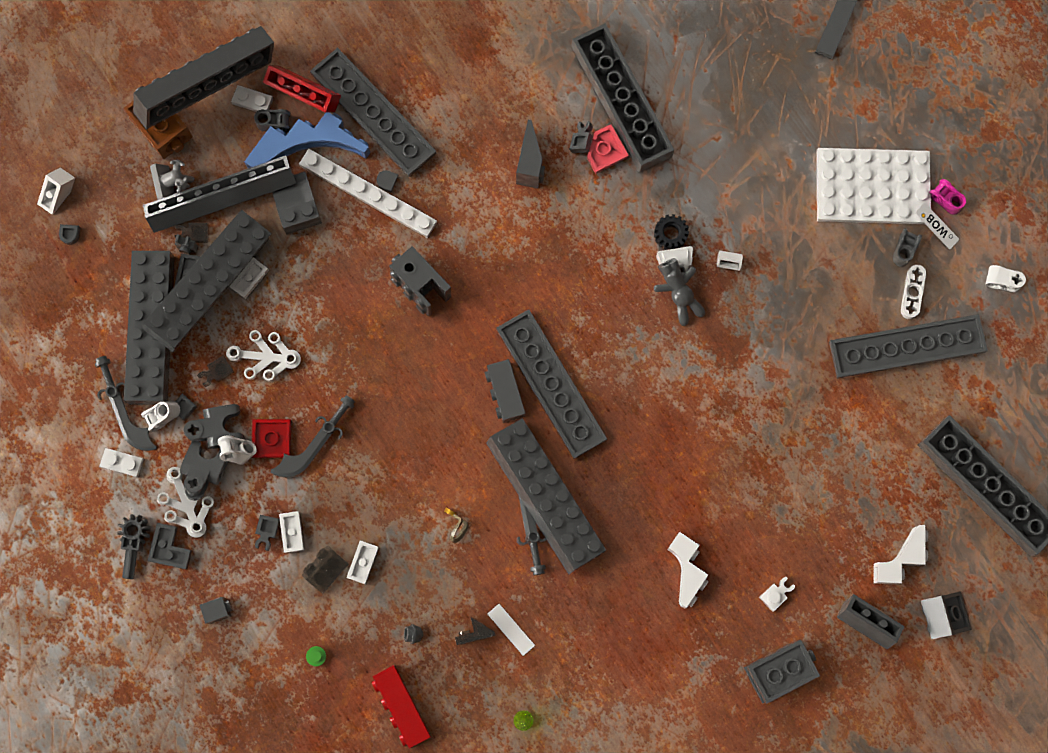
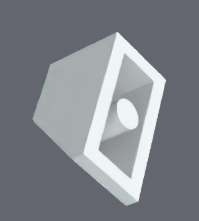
(55, 190)

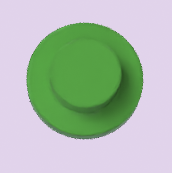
(316, 656)

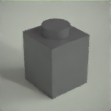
(216, 610)

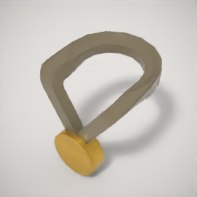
(462, 532)

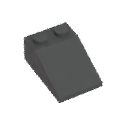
(530, 168)
(297, 205)

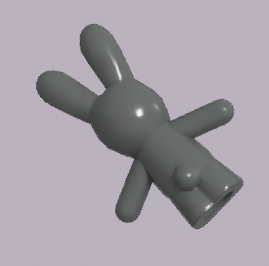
(681, 293)

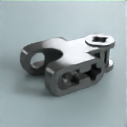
(213, 425)
(200, 471)

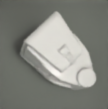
(683, 255)

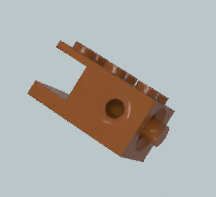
(165, 136)

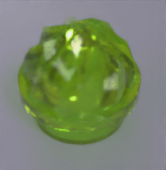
(523, 720)

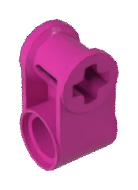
(946, 197)

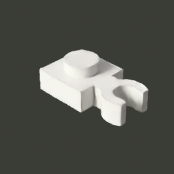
(775, 596)

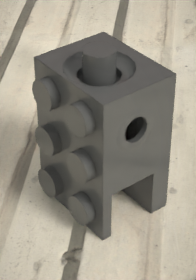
(417, 279)
(782, 671)

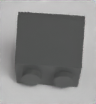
(946, 615)

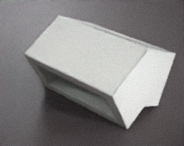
(728, 256)

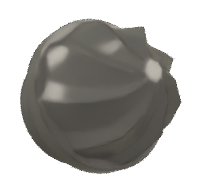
(413, 634)

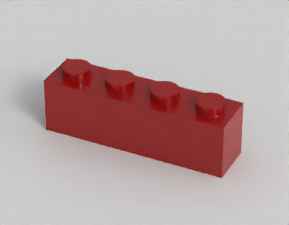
(301, 88)
(401, 706)

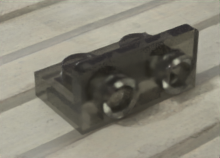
(324, 569)

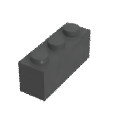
(505, 391)
(870, 622)

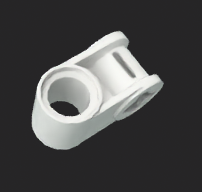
(1002, 279)
(158, 415)
(236, 449)

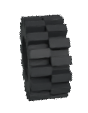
(678, 224)

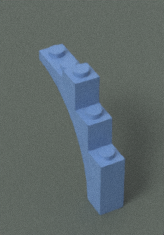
(302, 136)

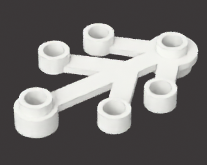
(266, 356)
(186, 506)

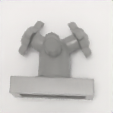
(166, 179)

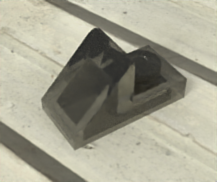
(480, 632)

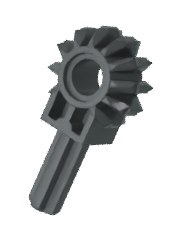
(131, 543)

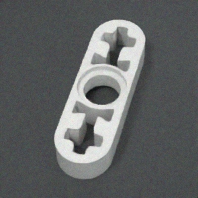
(906, 296)

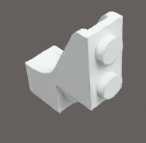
(911, 554)
(691, 577)

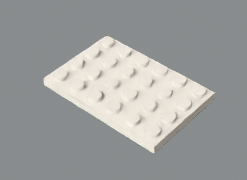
(872, 185)

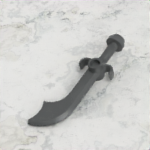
(135, 436)
(294, 465)
(531, 538)

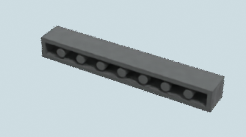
(219, 194)

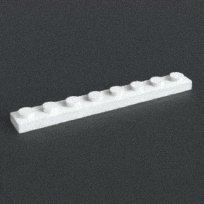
(368, 193)

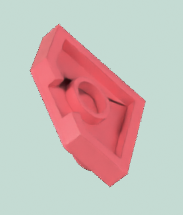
(605, 149)

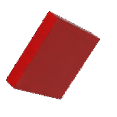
(271, 437)

